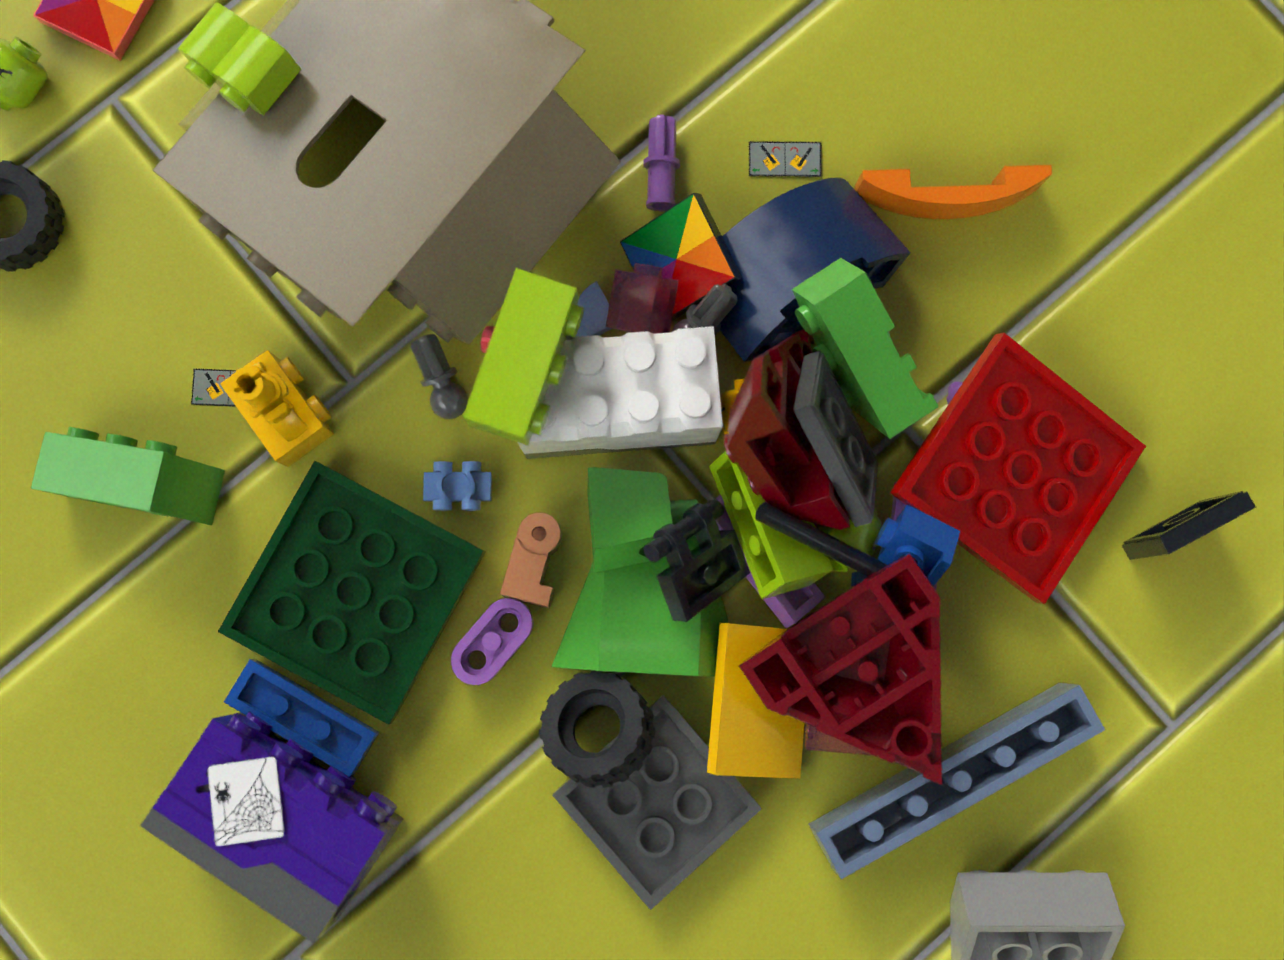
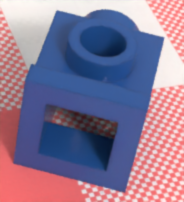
(922, 536)

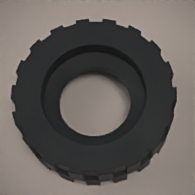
(42, 222)
(627, 751)

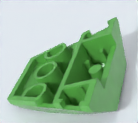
(628, 628)

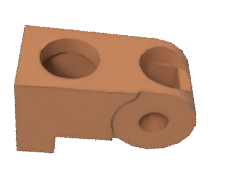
(533, 546)

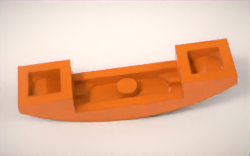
(893, 192)

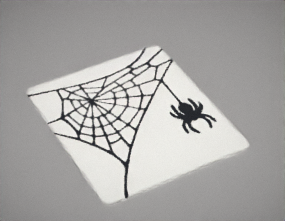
(245, 801)

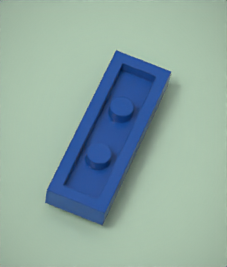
(302, 717)

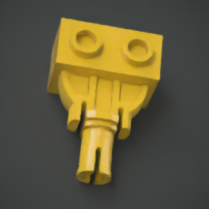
(278, 408)

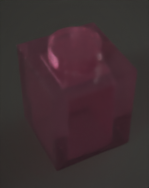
(642, 300)

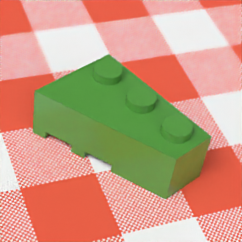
(854, 336)
(127, 475)

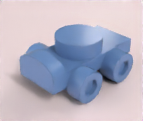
(468, 486)

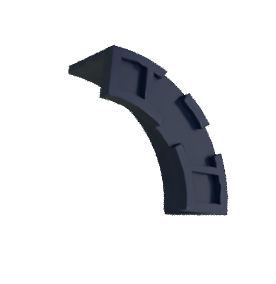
(792, 242)

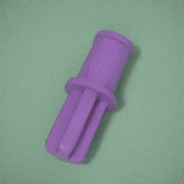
(661, 163)

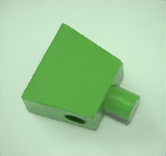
(626, 513)

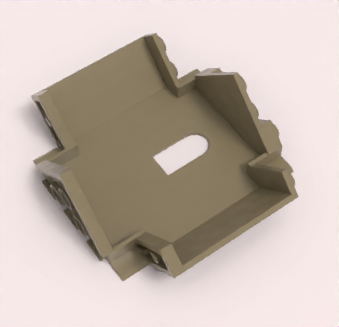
(445, 197)

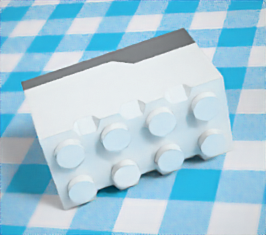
(633, 395)

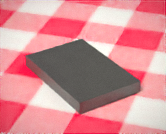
(837, 438)

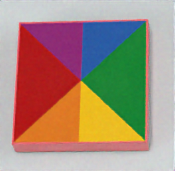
(97, 23)

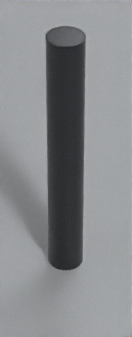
(817, 539)

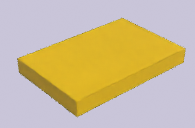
(743, 732)

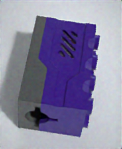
(327, 825)

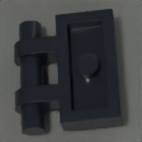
(701, 574)

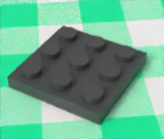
(665, 814)

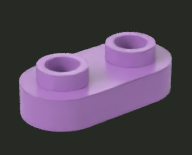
(492, 640)

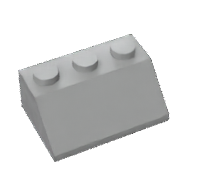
(1034, 916)

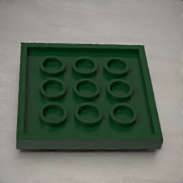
(352, 592)

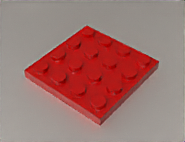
(1019, 468)

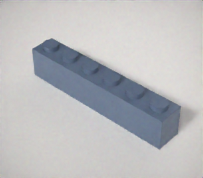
(970, 772)

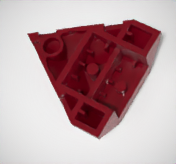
(773, 445)
(864, 669)

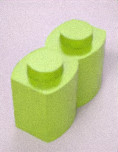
(238, 59)

